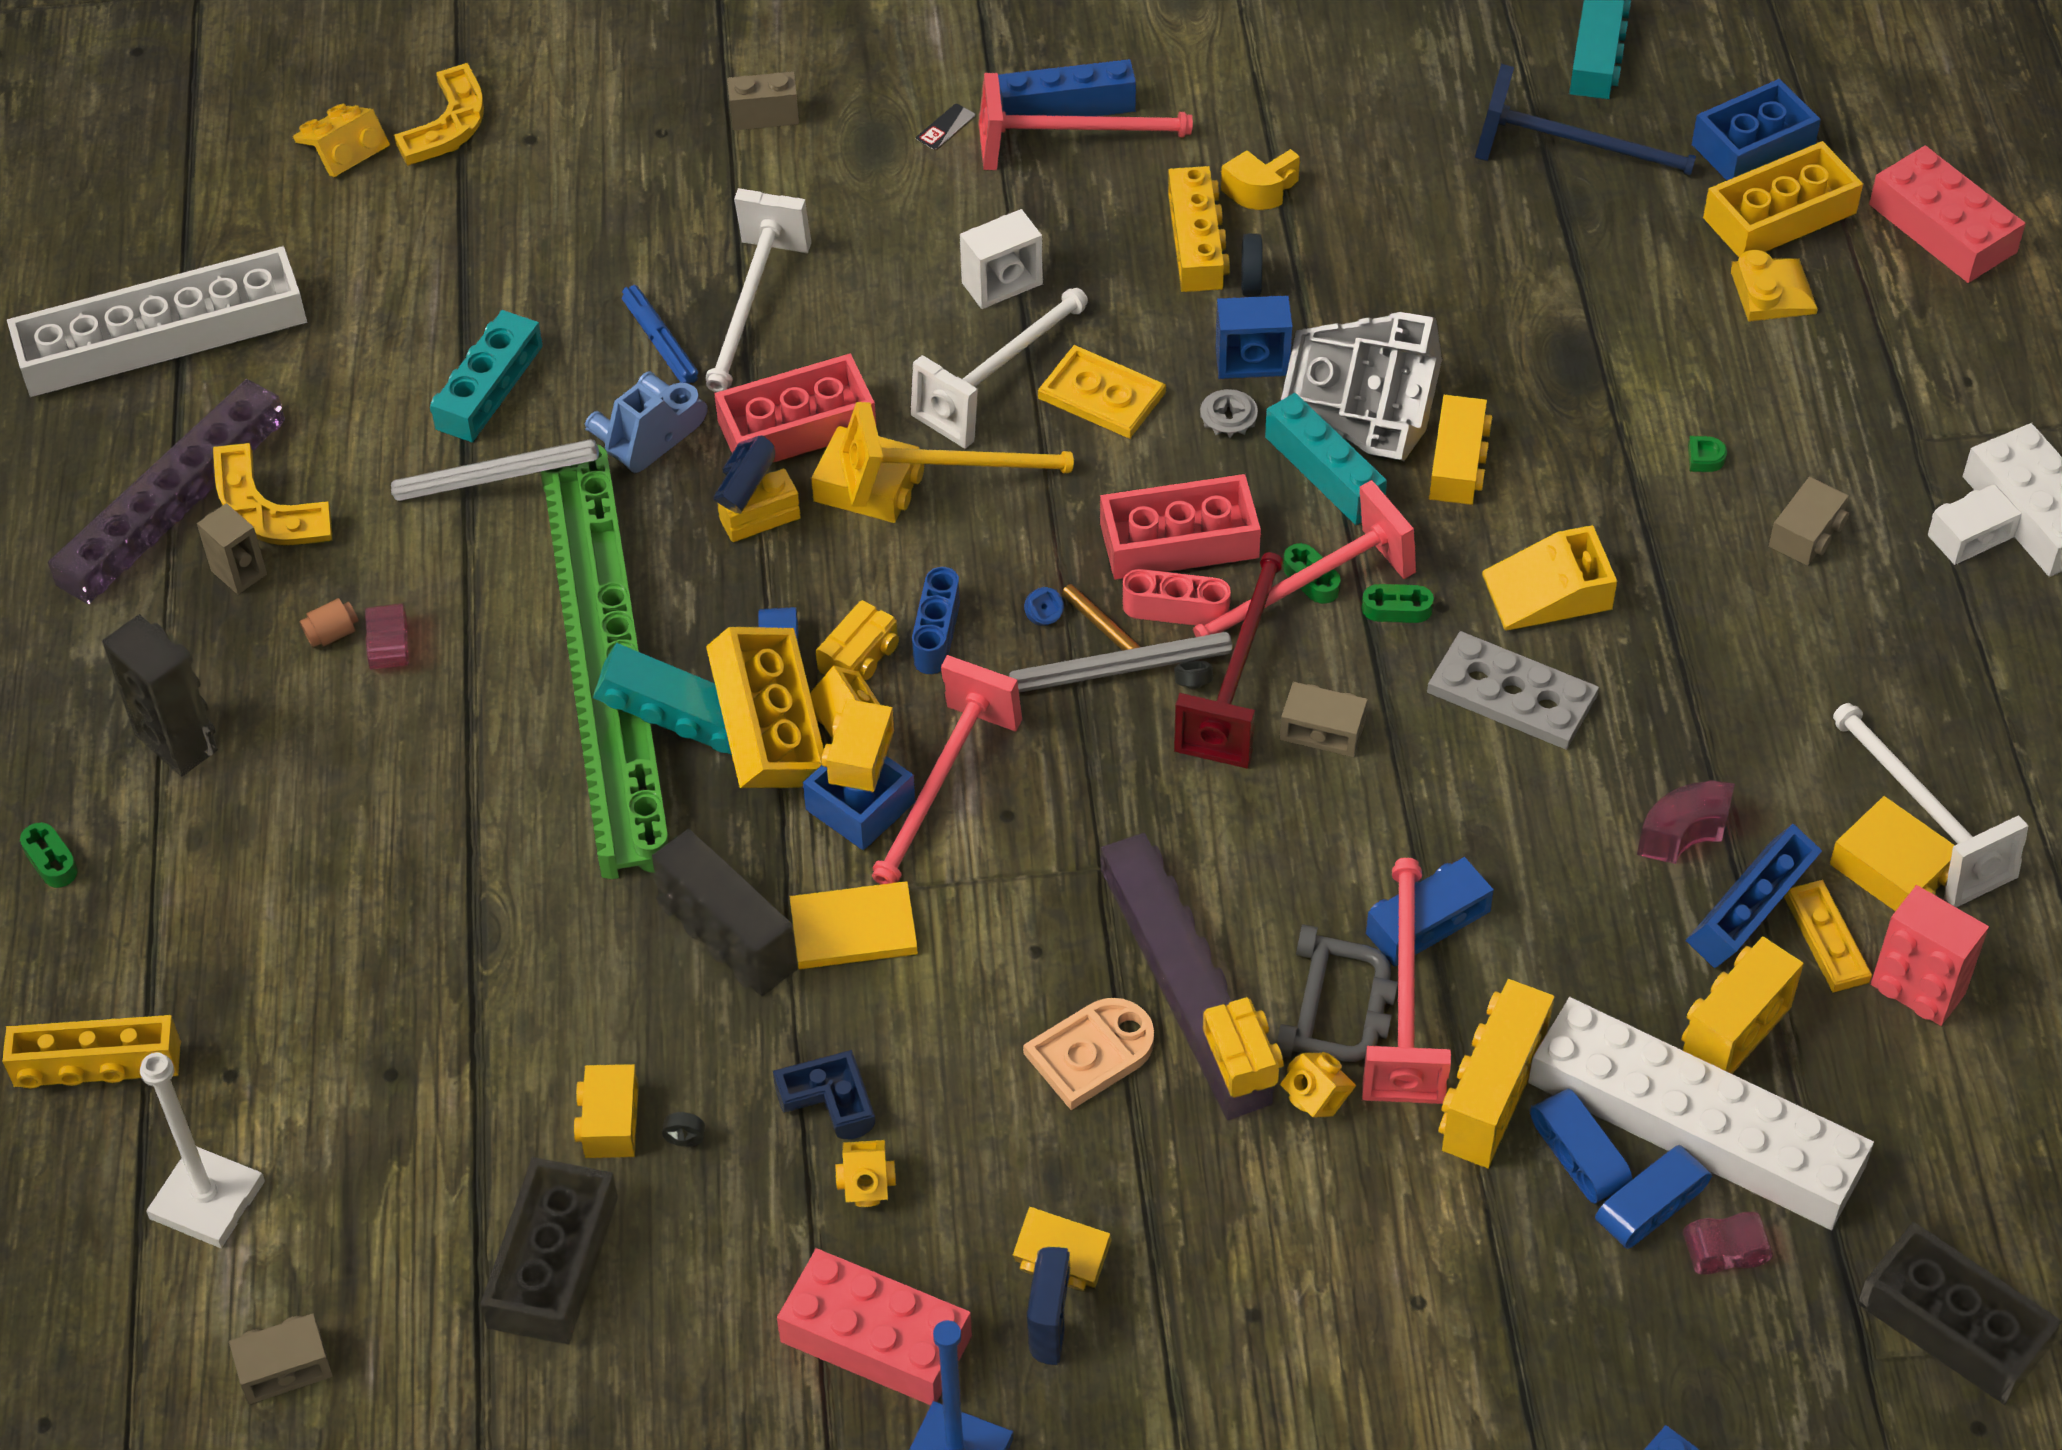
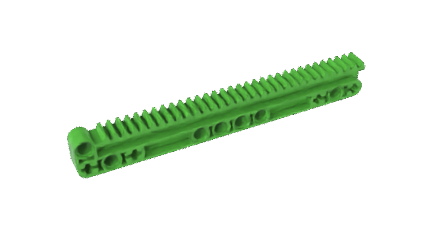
(596, 617)

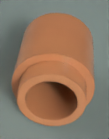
(329, 623)

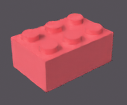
(1928, 955)

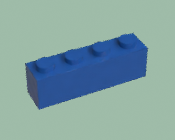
(1070, 90)
(1753, 896)

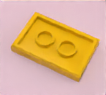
(1102, 391)
(853, 925)

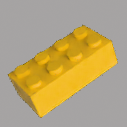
(1783, 200)
(766, 706)
(1495, 1073)

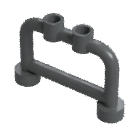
(1383, 992)

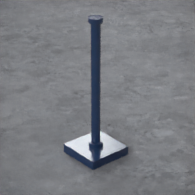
(1500, 114)

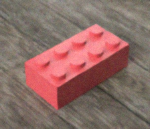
(1947, 214)
(795, 407)
(1180, 526)
(869, 1325)

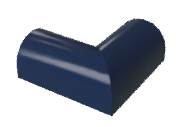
(744, 472)
(831, 1081)
(1047, 1304)

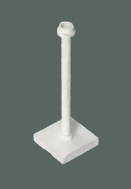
(767, 223)
(951, 402)
(1976, 862)
(205, 1189)

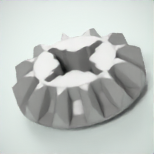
(1242, 408)

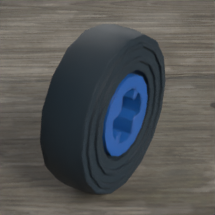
(1251, 265)

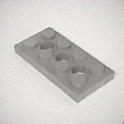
(1517, 710)

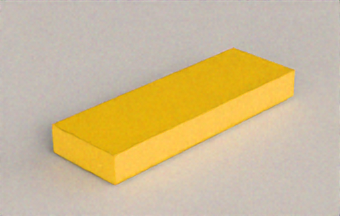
(1827, 936)

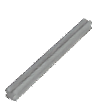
(495, 470)
(1123, 661)

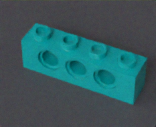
(486, 376)

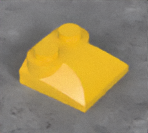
(1772, 286)

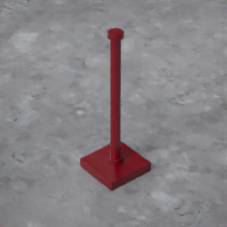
(1216, 727)

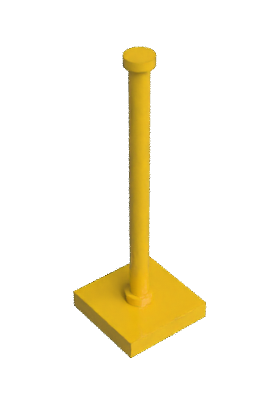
(863, 456)

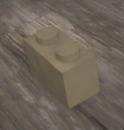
(763, 100)
(1809, 521)
(232, 548)
(1323, 719)
(280, 1358)

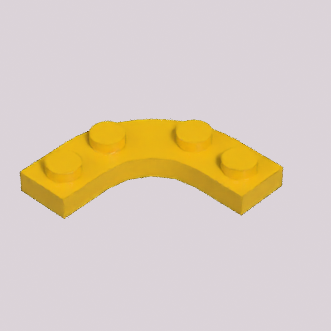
(454, 126)
(271, 521)

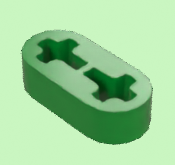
(1321, 593)
(1397, 603)
(55, 850)

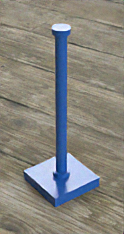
(944, 1423)

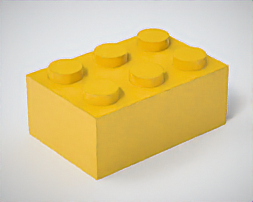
(1742, 1006)

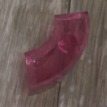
(1685, 818)

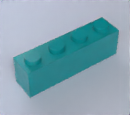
(1599, 47)
(1321, 454)
(663, 696)

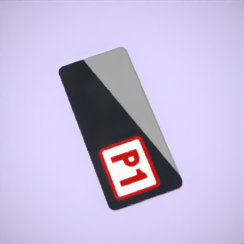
(945, 126)

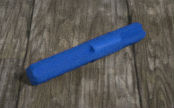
(659, 335)

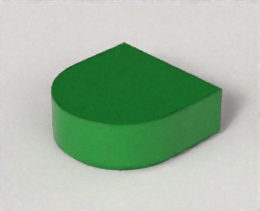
(1706, 454)

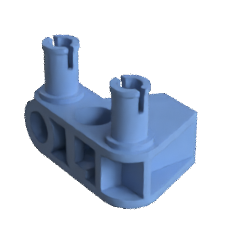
(648, 421)

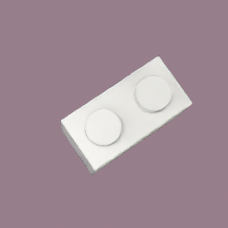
(1974, 523)

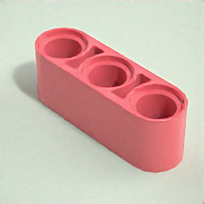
(1174, 597)

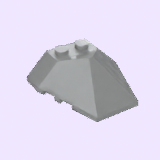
(1370, 379)

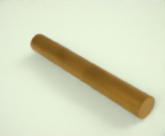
(1098, 618)

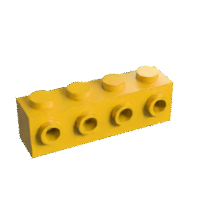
(1196, 229)
(87, 1050)

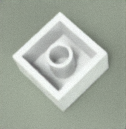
(1001, 258)

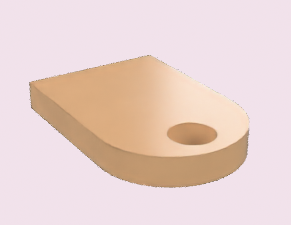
(1091, 1050)

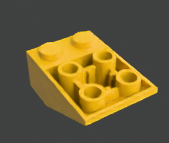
(1553, 580)

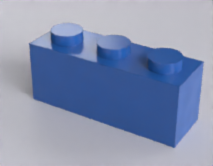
(1442, 906)

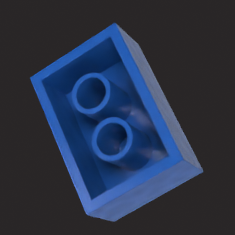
(1755, 129)

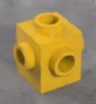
(1317, 1084)
(867, 1159)

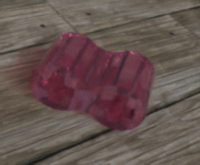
(387, 636)
(1727, 1243)

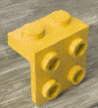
(344, 137)

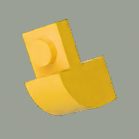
(1256, 184)

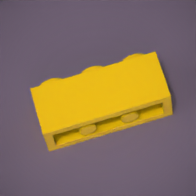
(1460, 450)

